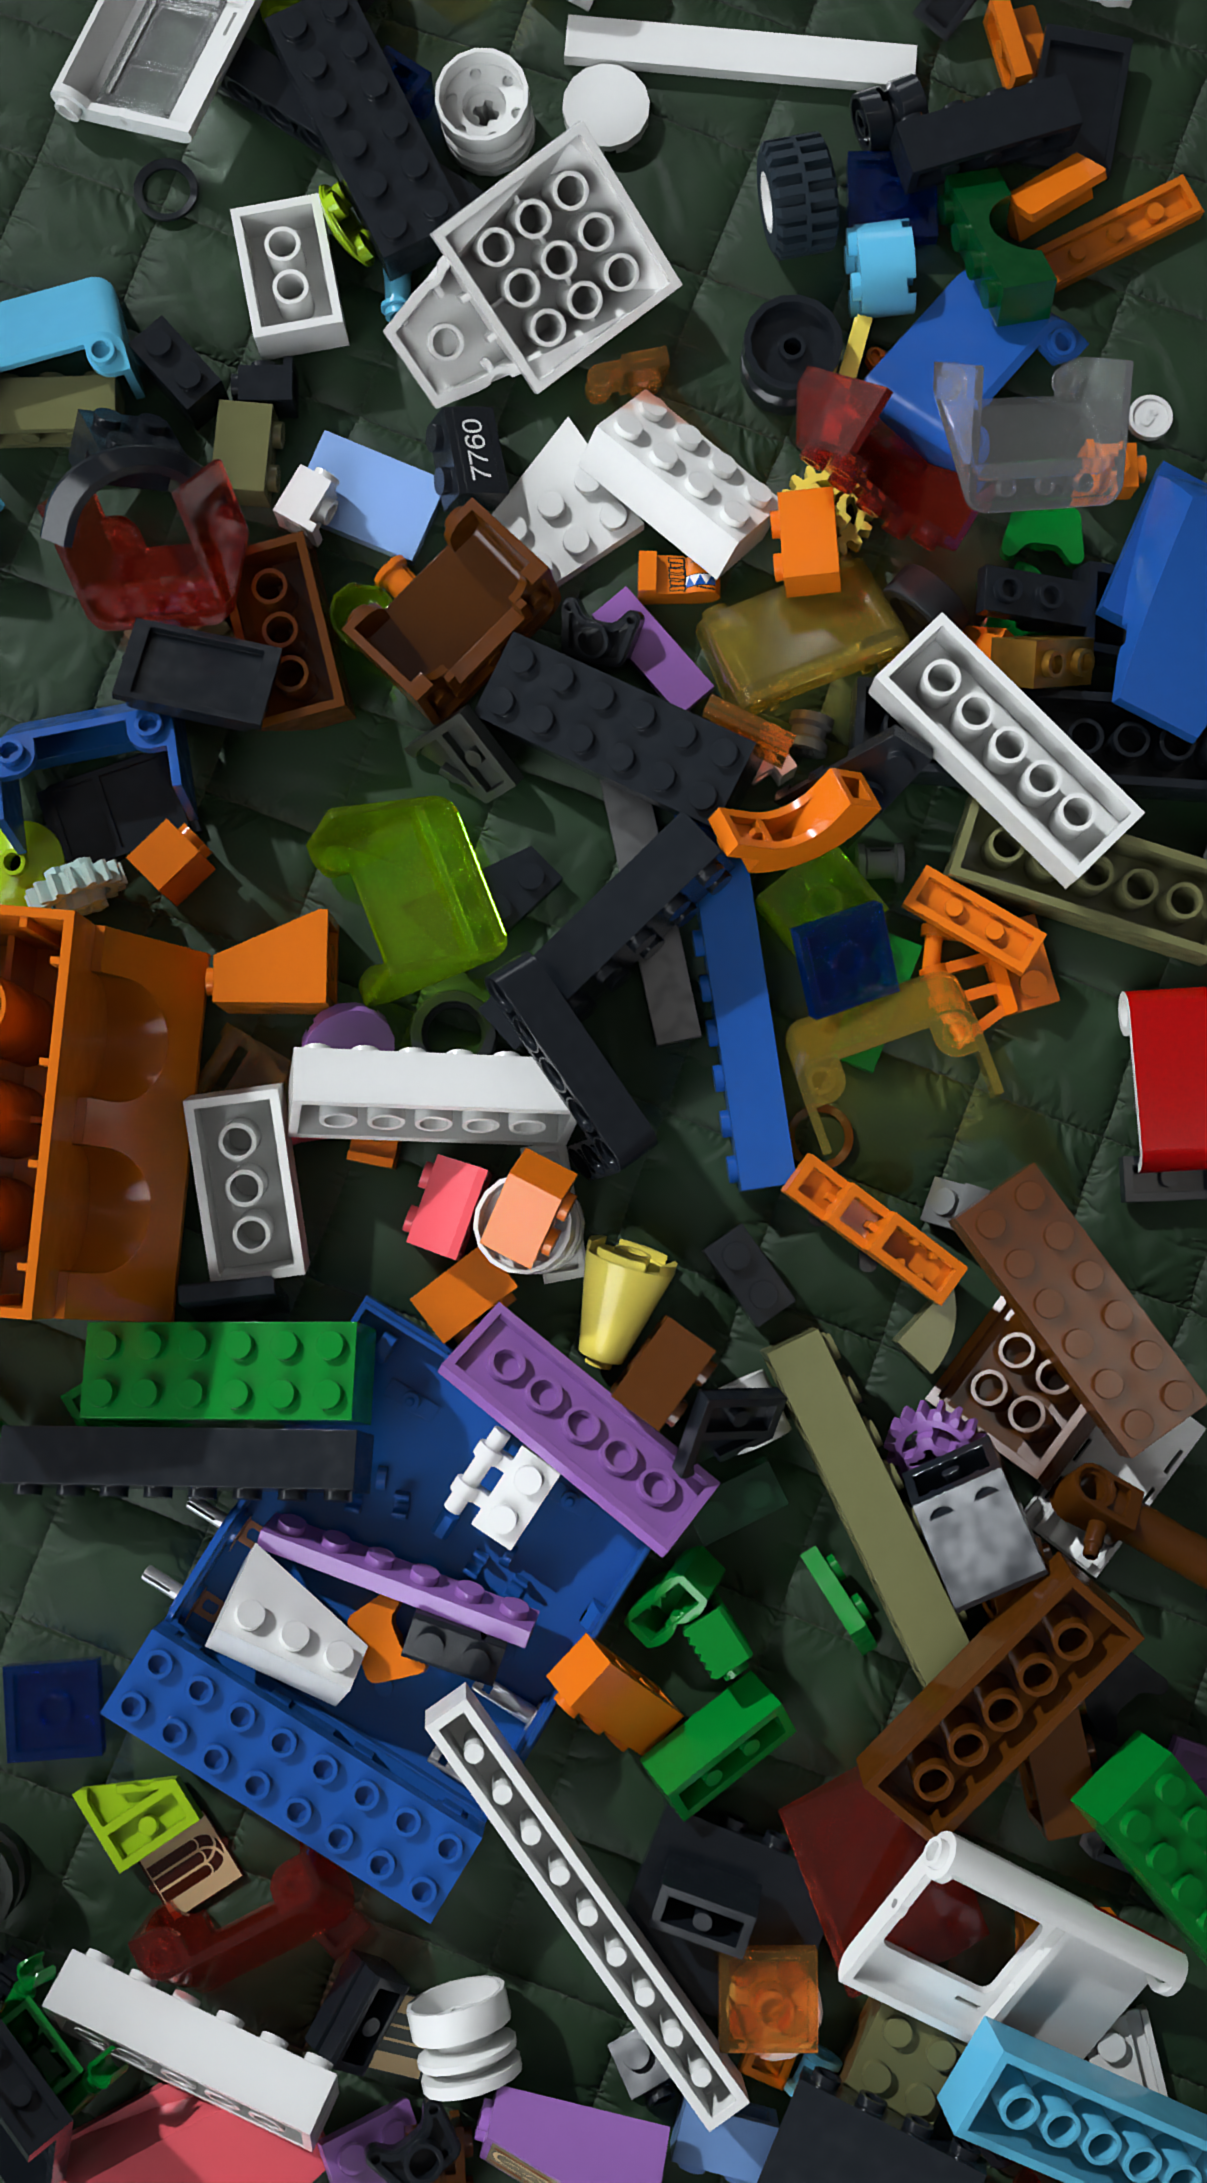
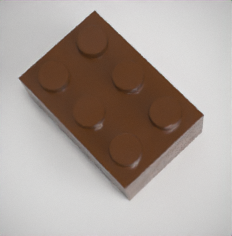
(663, 1373)

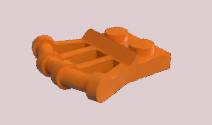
(1010, 991)

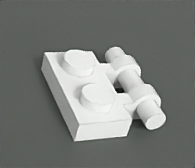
(515, 1497)

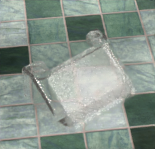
(1038, 448)

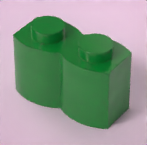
(674, 1597)

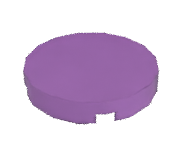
(350, 1026)

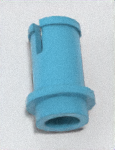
(396, 294)

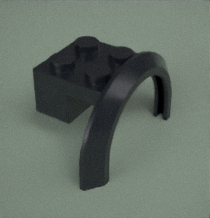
(113, 452)

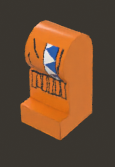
(674, 580)

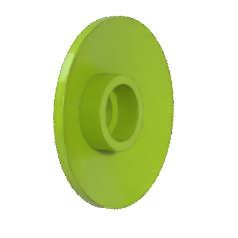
(42, 854)

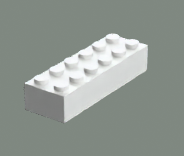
(1004, 750)
(423, 1097)
(193, 2048)

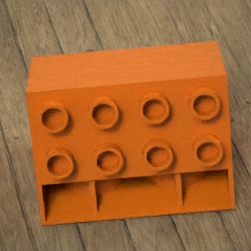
(92, 1116)

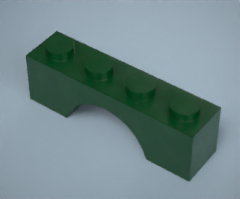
(1011, 280)

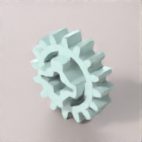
(78, 886)

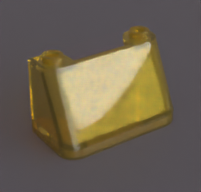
(791, 645)

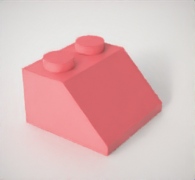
(447, 1206)

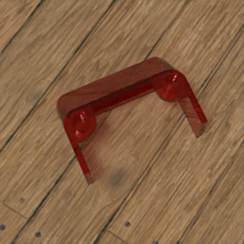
(165, 584)

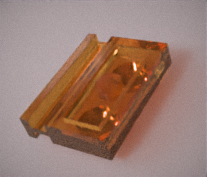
(771, 738)

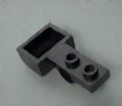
(1051, 603)

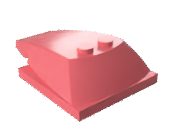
(183, 2139)

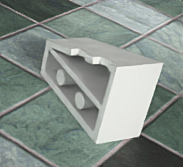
(286, 1631)

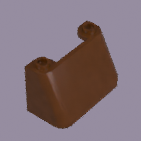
(457, 614)

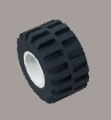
(798, 195)

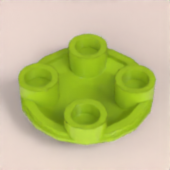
(345, 224)

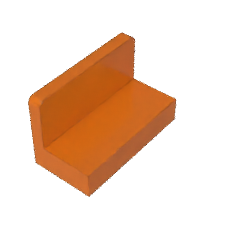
(1014, 41)
(1052, 195)

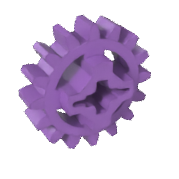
(937, 1435)

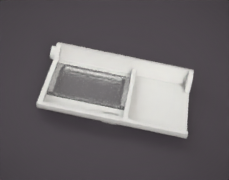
(152, 64)

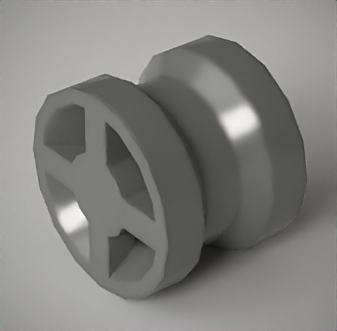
(810, 733)

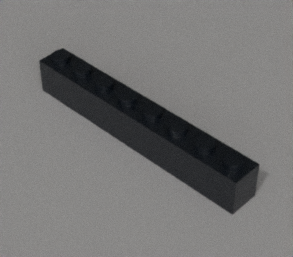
(187, 1459)

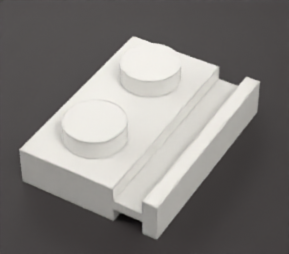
(1131, 2050)

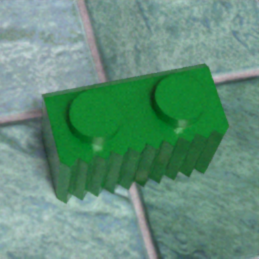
(718, 1640)

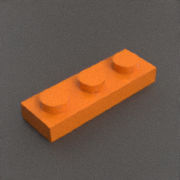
(974, 920)

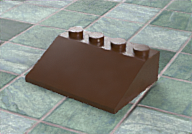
(1015, 1397)

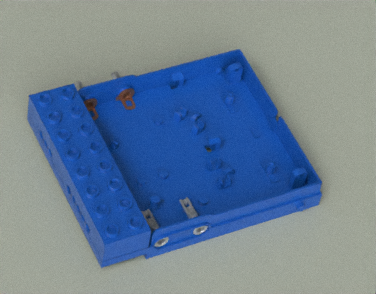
(365, 1773)

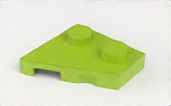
(137, 1815)

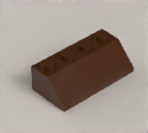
(287, 607)

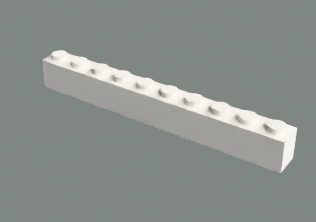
(586, 1906)

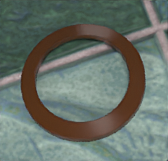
(842, 1119)

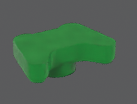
(1045, 530)

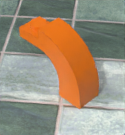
(800, 830)

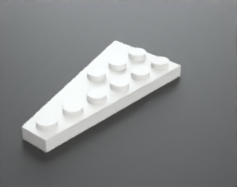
(564, 510)

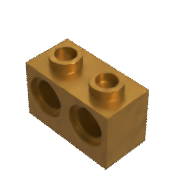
(1044, 660)

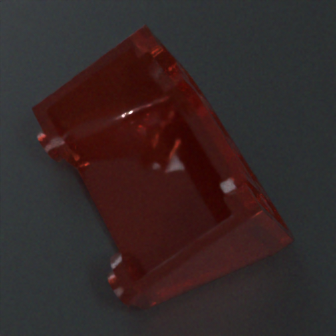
(190, 1954)

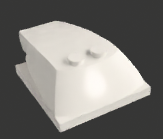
(532, 276)

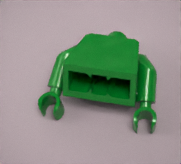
(46, 2047)

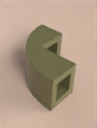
(929, 1333)

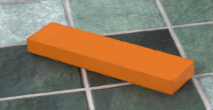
(1122, 231)

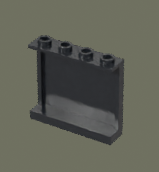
(727, 1844)
(32, 2120)
(855, 2138)

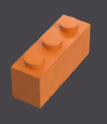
(612, 1697)

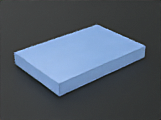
(378, 497)

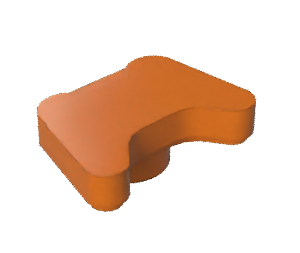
(378, 1629)

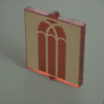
(192, 1865)

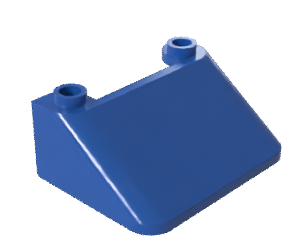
(961, 332)

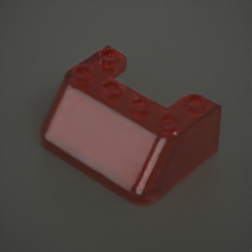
(867, 459)

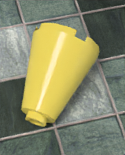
(618, 1297)

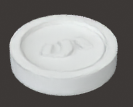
(1150, 417)

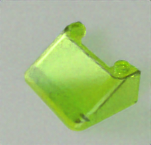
(416, 890)

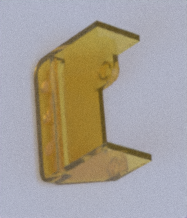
(922, 1003)

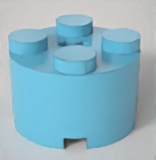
(880, 268)

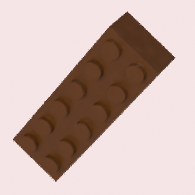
(1079, 1311)
(998, 1699)
(1059, 1763)

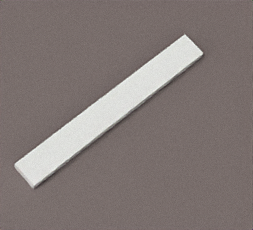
(736, 53)

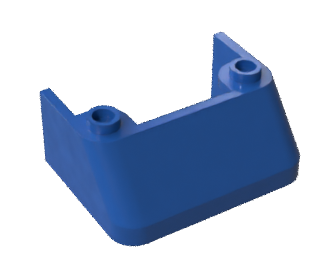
(83, 738)

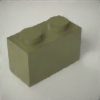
(247, 445)

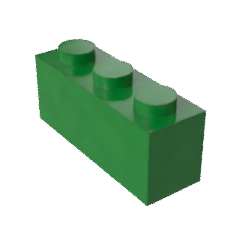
(717, 1745)

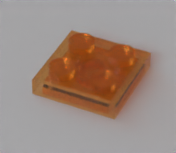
(768, 2000)

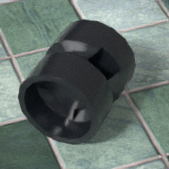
(877, 111)

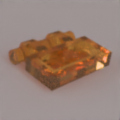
(627, 375)

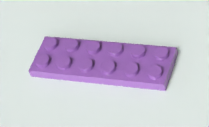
(577, 1428)

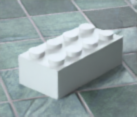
(679, 483)
(246, 1183)

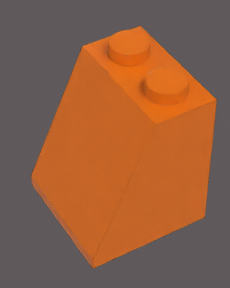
(280, 970)

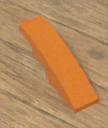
(874, 1229)

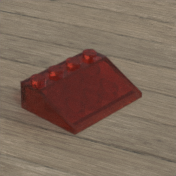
(856, 1856)

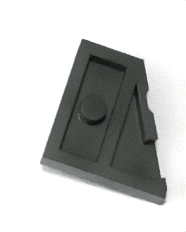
(468, 755)

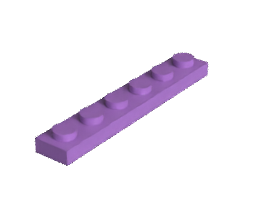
(399, 1579)

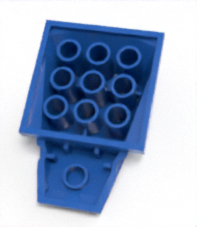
(1162, 605)

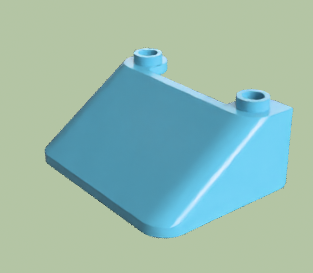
(66, 321)

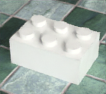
(289, 277)

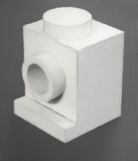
(308, 502)

